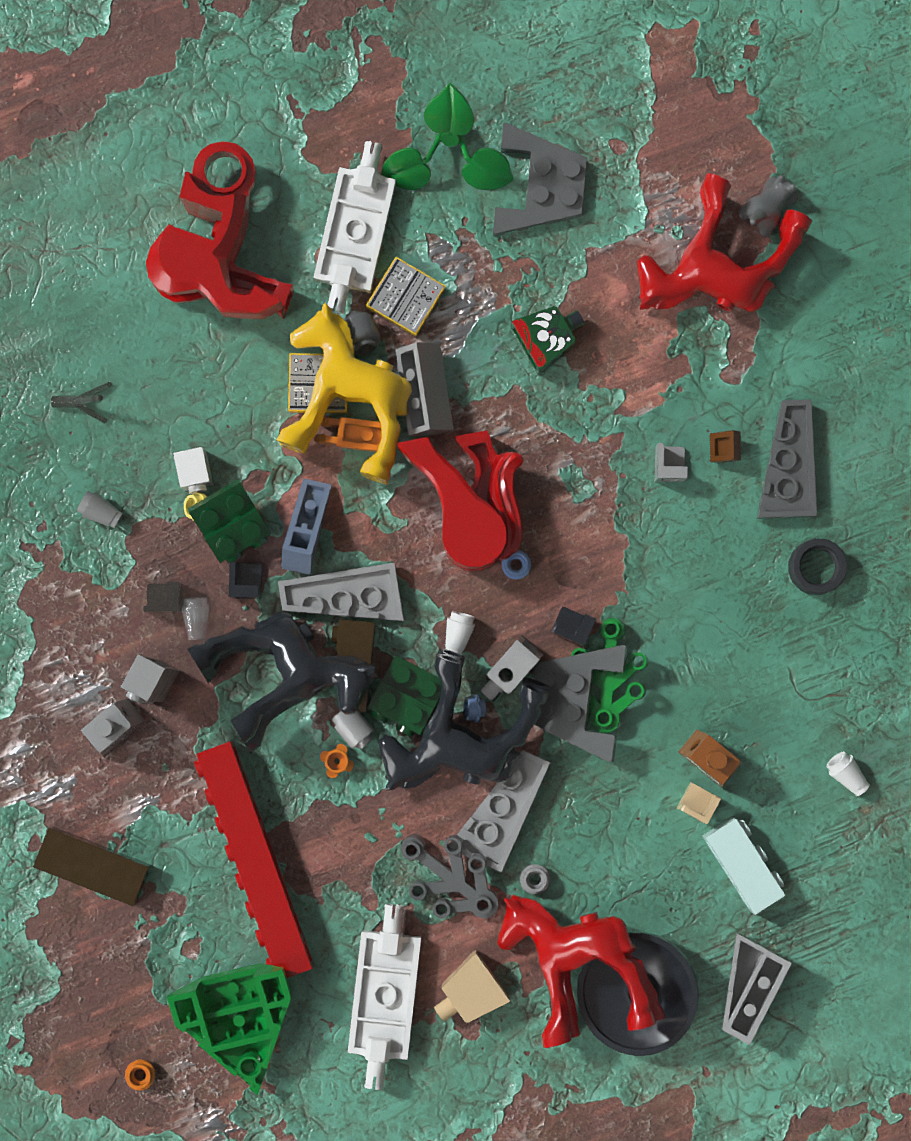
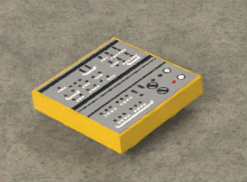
(405, 296)
(301, 384)

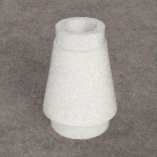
(458, 631)
(848, 773)

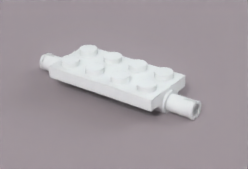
(355, 228)
(384, 995)

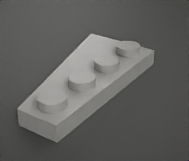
(350, 593)
(502, 813)

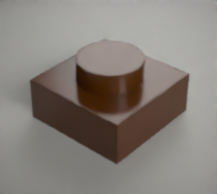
(725, 446)

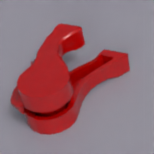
(478, 520)

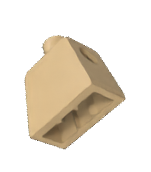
(471, 991)

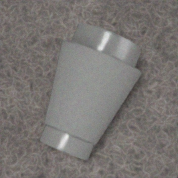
(99, 510)

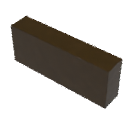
(92, 866)

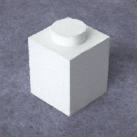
(193, 470)

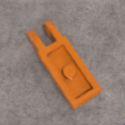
(352, 434)

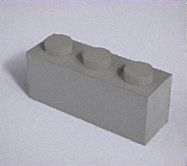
(429, 400)
(149, 680)

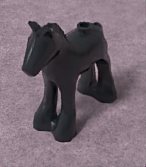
(299, 665)
(456, 745)

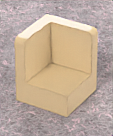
(698, 803)

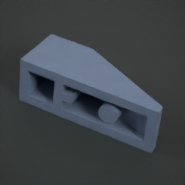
(305, 526)

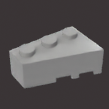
(752, 987)

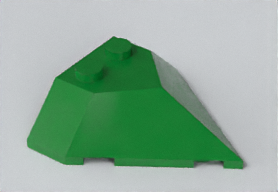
(235, 1017)

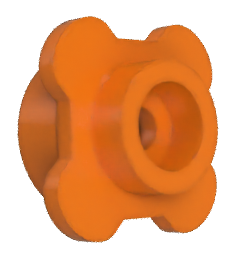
(334, 769)

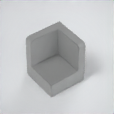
(670, 464)

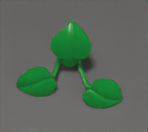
(451, 118)

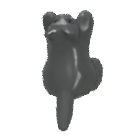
(767, 207)

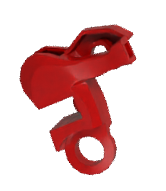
(196, 268)

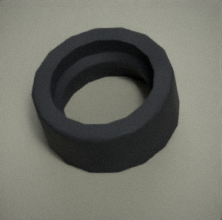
(833, 550)

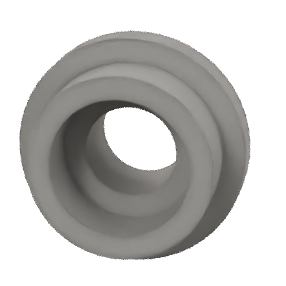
(534, 888)

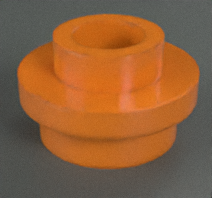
(136, 1083)

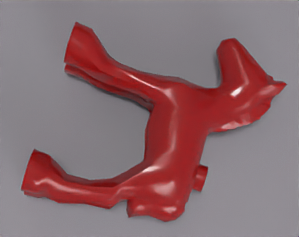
(713, 271)
(569, 948)

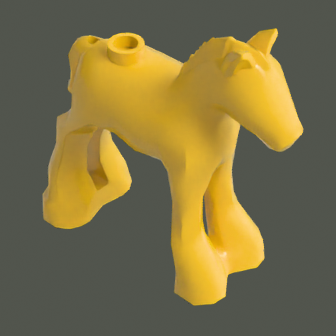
(350, 380)

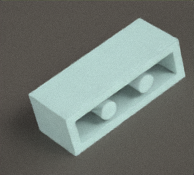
(744, 864)

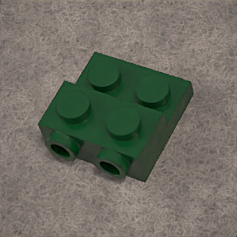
(230, 522)
(406, 696)

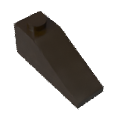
(357, 640)

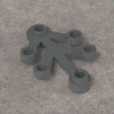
(453, 880)

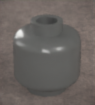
(363, 332)

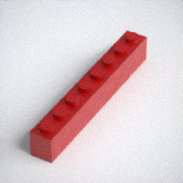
(254, 859)

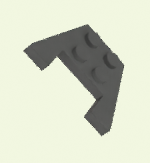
(553, 183)
(570, 695)

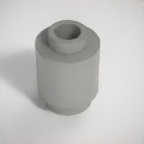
(353, 729)

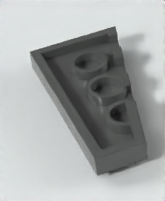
(790, 470)

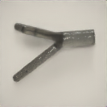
(77, 401)

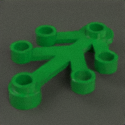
(609, 682)

